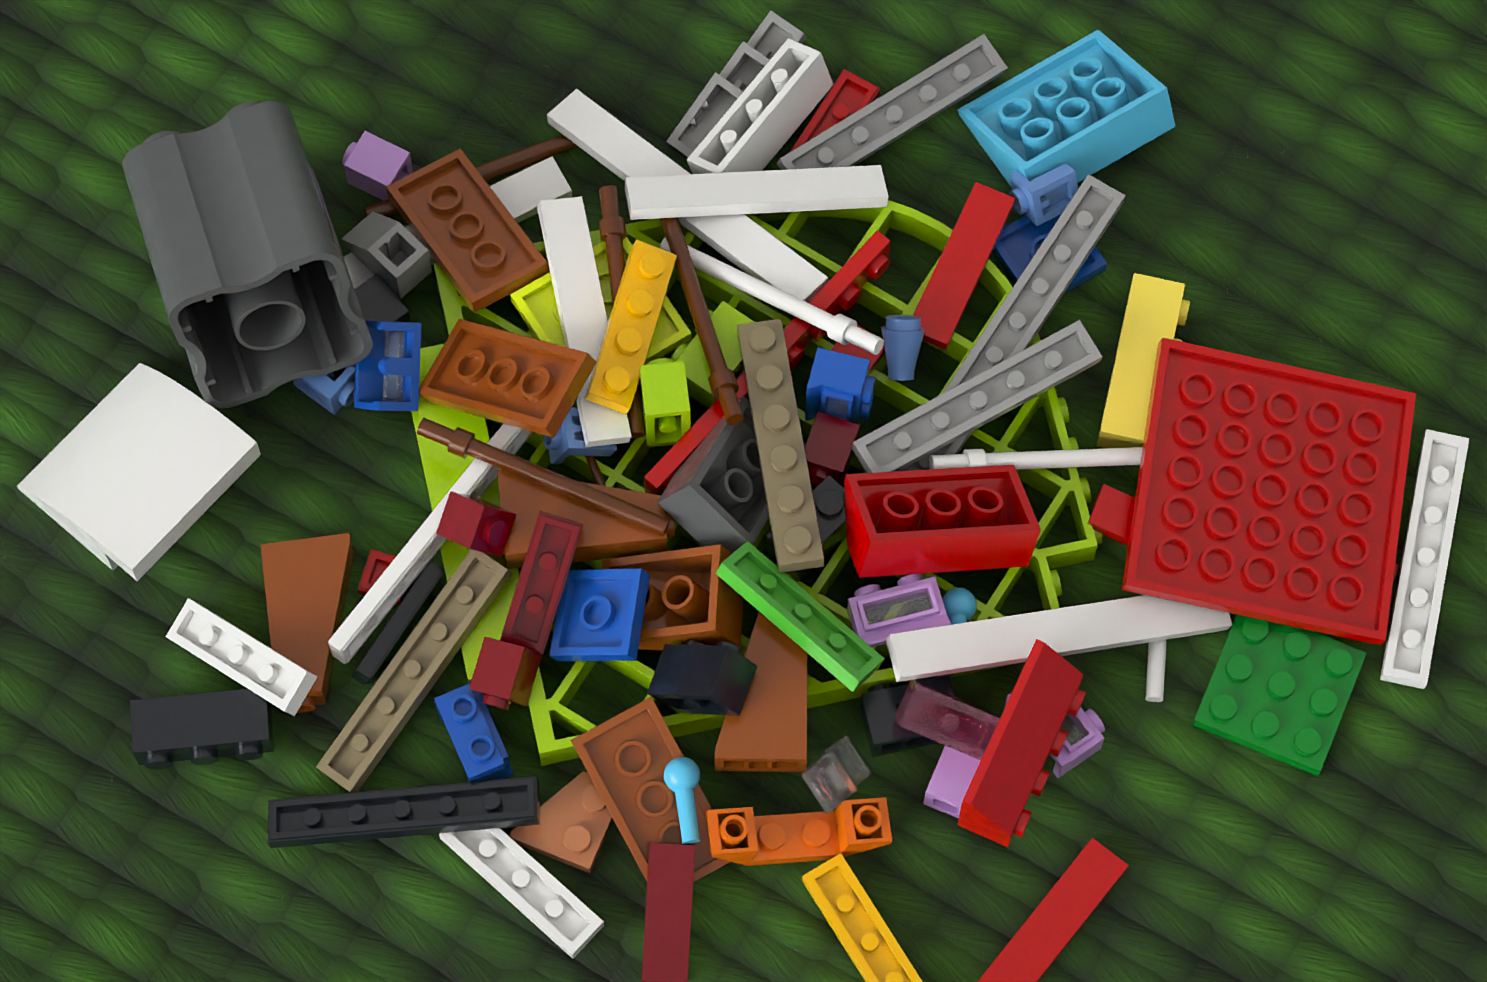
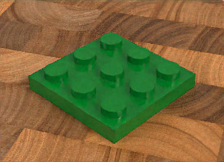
(1280, 691)

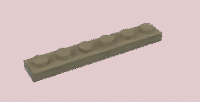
(780, 446)
(414, 670)

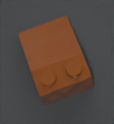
(686, 597)

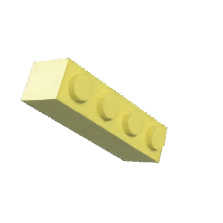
(1150, 313)

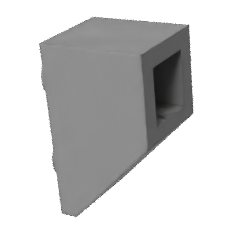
(389, 251)

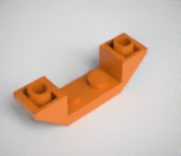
(798, 837)

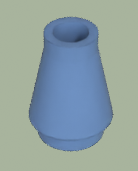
(902, 345)

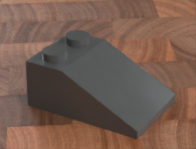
(721, 487)

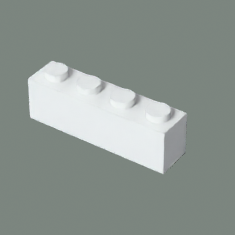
(765, 113)

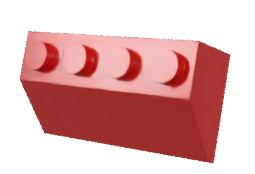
(938, 520)
(1021, 746)

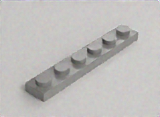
(900, 109)
(978, 401)

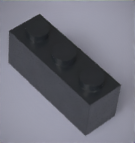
(201, 728)

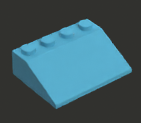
(1070, 109)

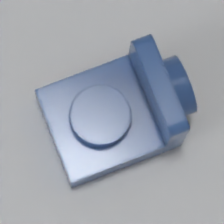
(1045, 195)
(327, 392)
(570, 441)

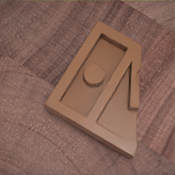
(570, 825)

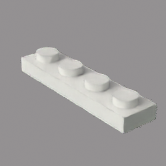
(241, 657)
(527, 886)

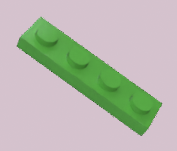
(800, 616)

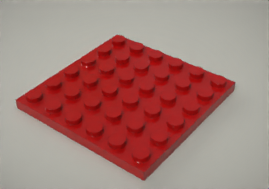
(1270, 492)

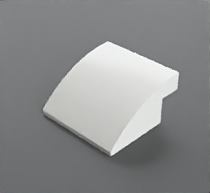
(140, 470)

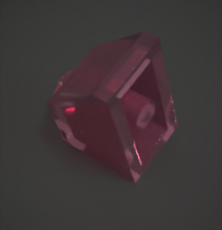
(946, 719)

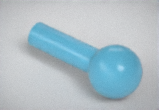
(959, 605)
(682, 777)

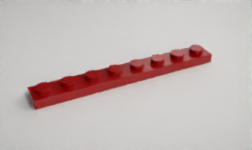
(838, 293)

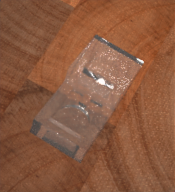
(835, 774)

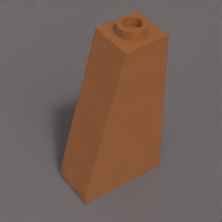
(601, 535)
(306, 602)
(773, 721)

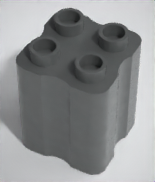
(246, 254)

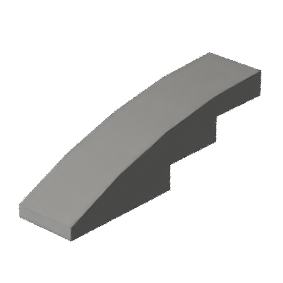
(727, 86)

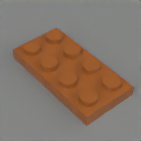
(467, 230)
(507, 377)
(627, 767)

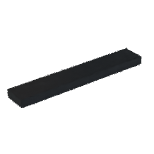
(404, 812)

